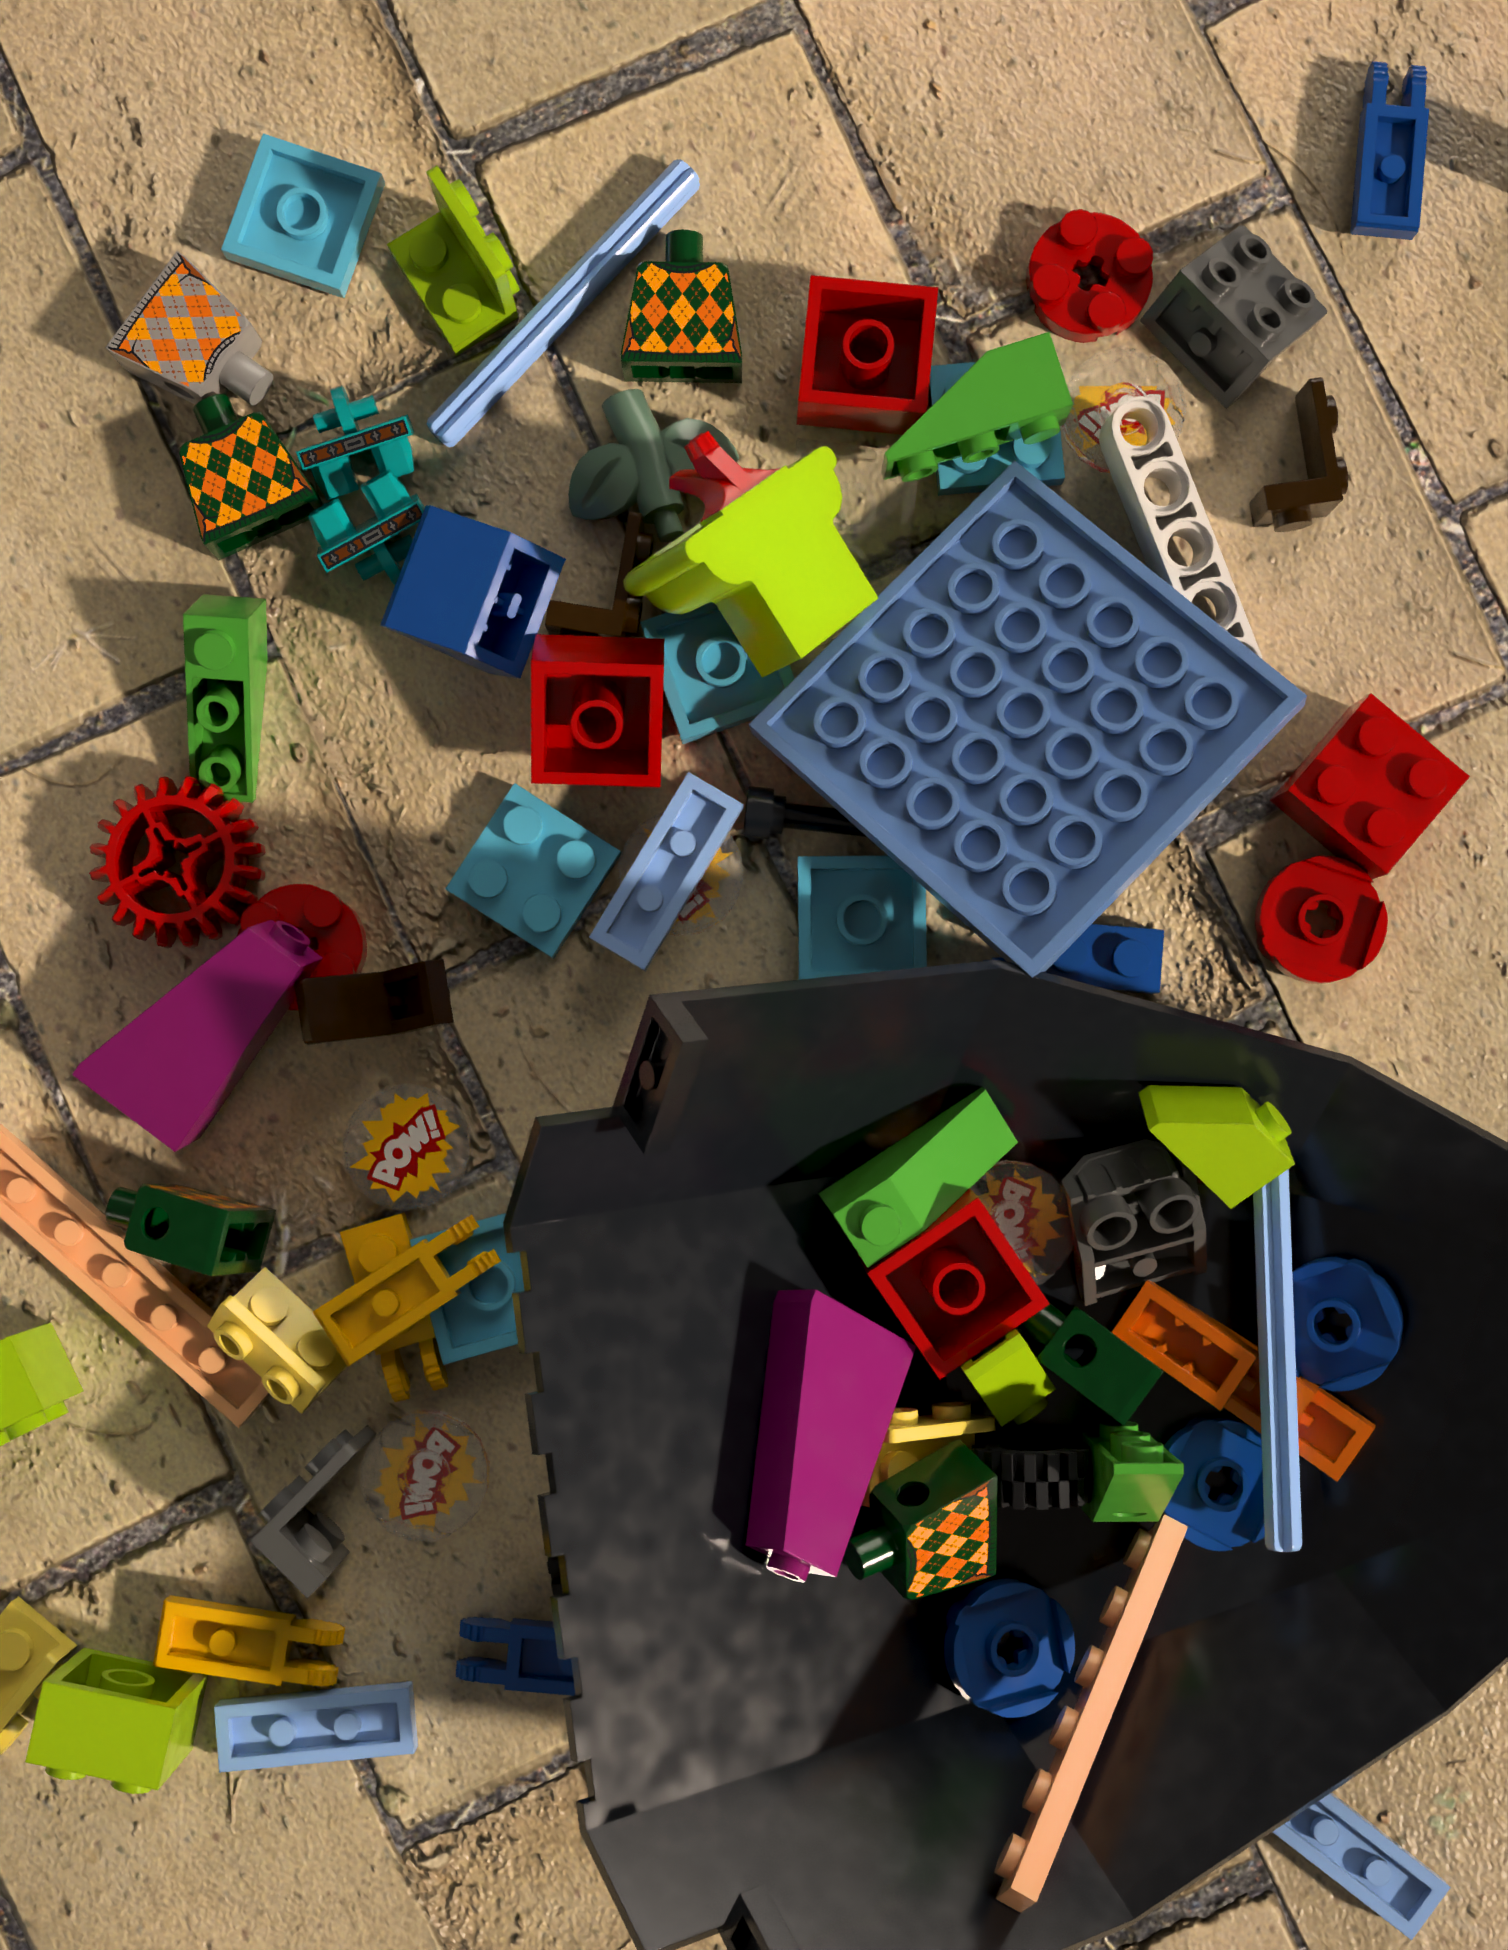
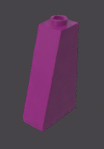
(197, 1041)
(820, 1429)

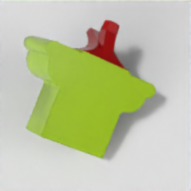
(760, 554)

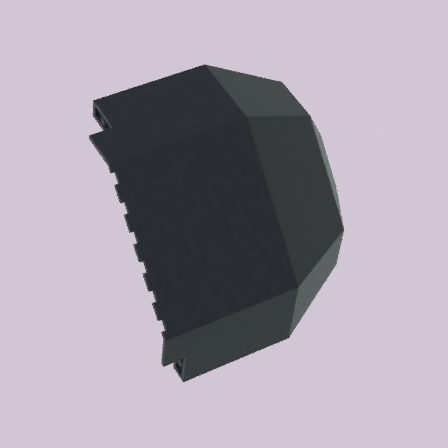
(796, 1747)

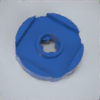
(1372, 1335)
(1205, 1447)
(1038, 1666)

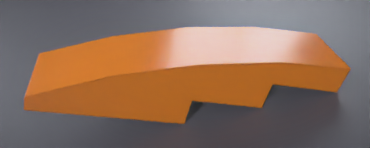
(1226, 1374)

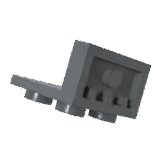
(1232, 314)
(296, 1540)

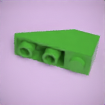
(1000, 399)
(225, 691)
(1129, 1474)

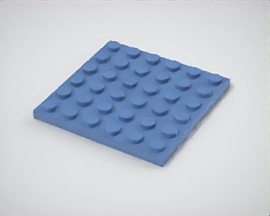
(1026, 718)

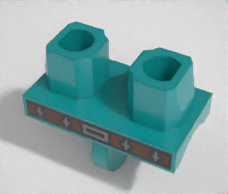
(331, 458)
(343, 541)

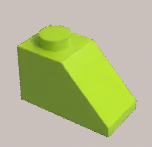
(1220, 1136)
(1009, 1379)

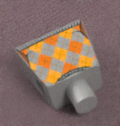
(191, 339)

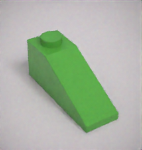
(918, 1177)

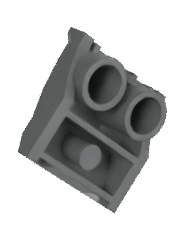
(1133, 1219)

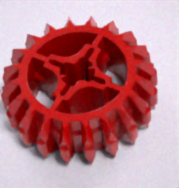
(203, 851)

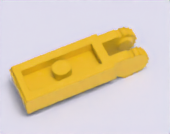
(367, 1250)
(399, 1294)
(242, 1642)

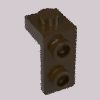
(1295, 503)
(626, 614)
(374, 1003)

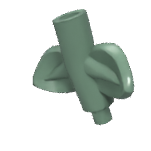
(639, 467)

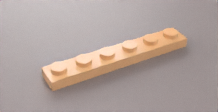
(123, 1282)
(1080, 1730)

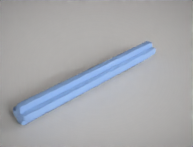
(563, 303)
(1277, 1366)

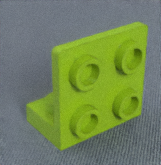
(457, 268)

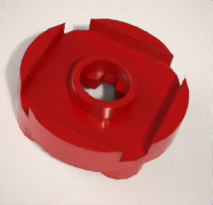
(1098, 241)
(1351, 901)
(320, 916)

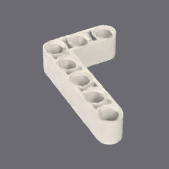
(1180, 518)

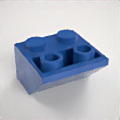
(473, 592)

